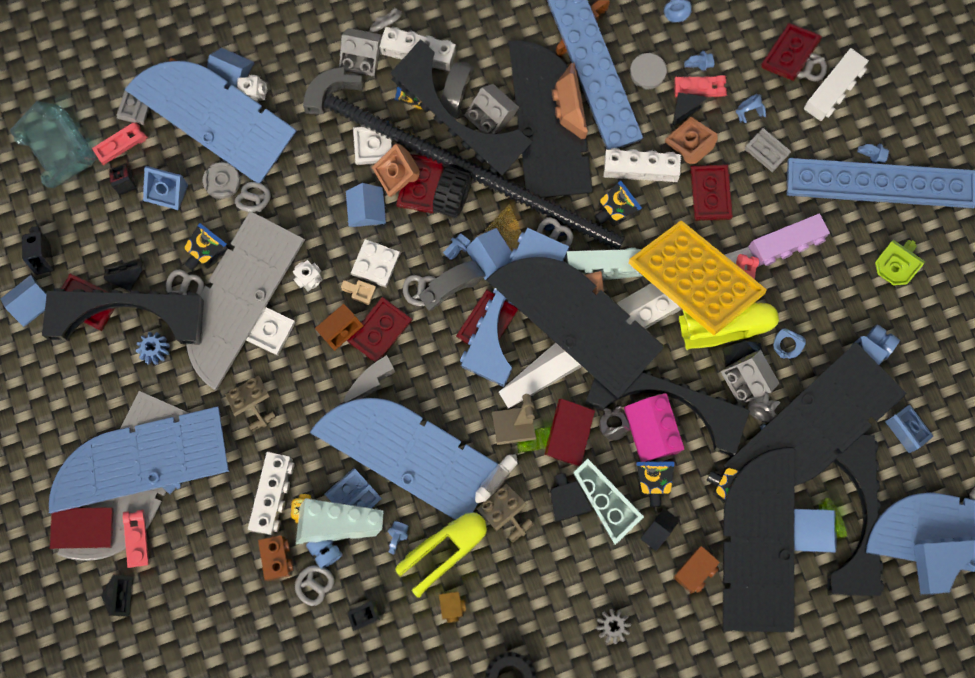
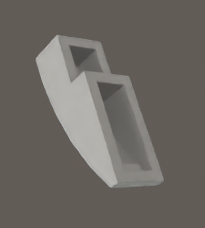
(369, 380)

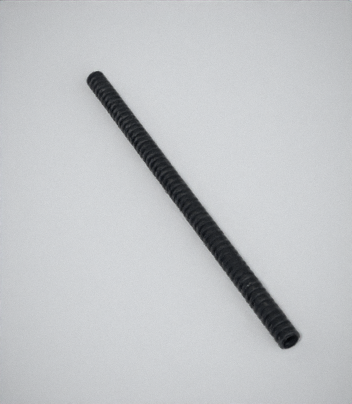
(477, 173)

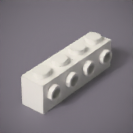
(398, 44)
(836, 84)
(642, 165)
(270, 494)

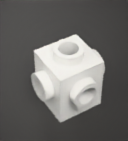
(253, 87)
(307, 281)

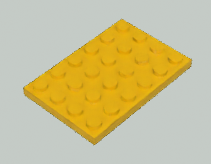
(697, 277)

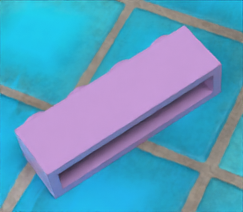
(789, 239)

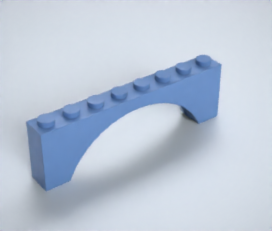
(485, 354)
(941, 562)

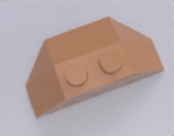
(569, 103)

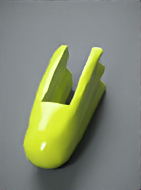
(753, 321)
(464, 533)

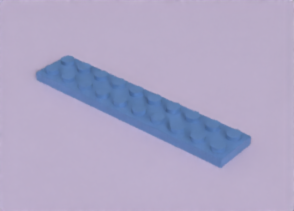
(596, 72)
(881, 183)

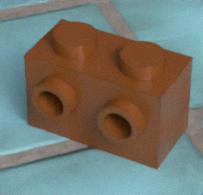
(337, 326)
(275, 558)
(696, 570)

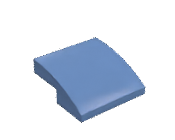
(353, 491)
(814, 530)

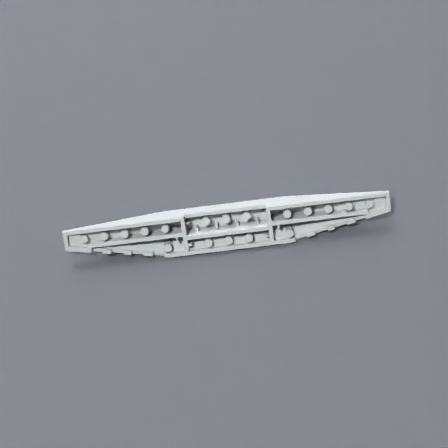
(645, 306)

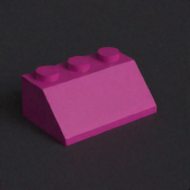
(654, 428)

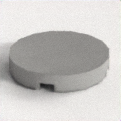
(648, 71)
(221, 180)

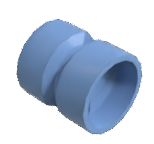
(886, 342)
(329, 557)

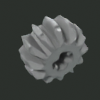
(619, 623)

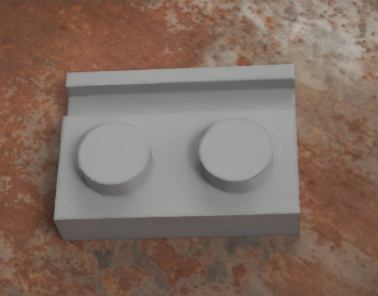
(132, 109)
(767, 150)

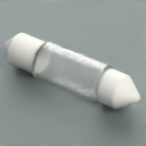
(496, 478)

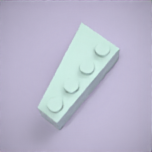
(611, 263)
(611, 506)
(336, 521)

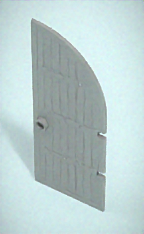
(240, 293)
(143, 410)

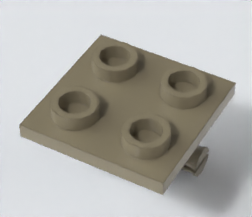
(247, 397)
(515, 424)
(503, 507)

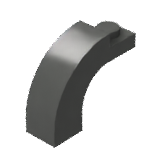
(326, 84)
(455, 87)
(457, 278)

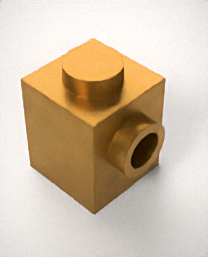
(451, 606)

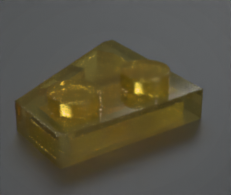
(507, 226)

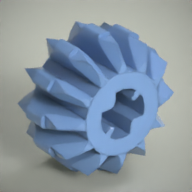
(159, 344)

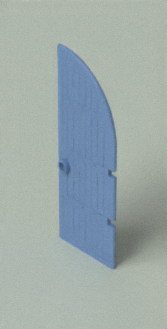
(214, 116)
(406, 453)
(141, 461)
(922, 518)

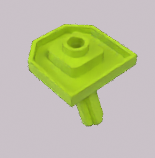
(899, 263)

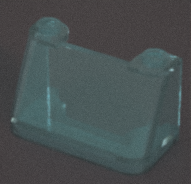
(54, 142)

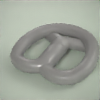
(386, 20)
(809, 65)
(253, 197)
(558, 229)
(185, 283)
(421, 287)
(313, 584)

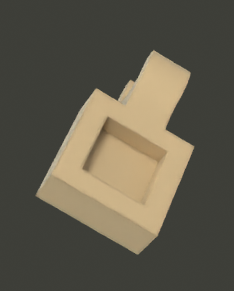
(361, 291)

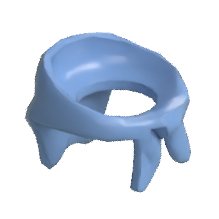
(677, 10)
(751, 103)
(799, 340)

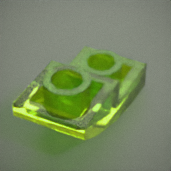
(533, 445)
(827, 504)

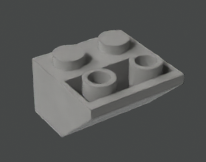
(360, 51)
(491, 110)
(750, 377)

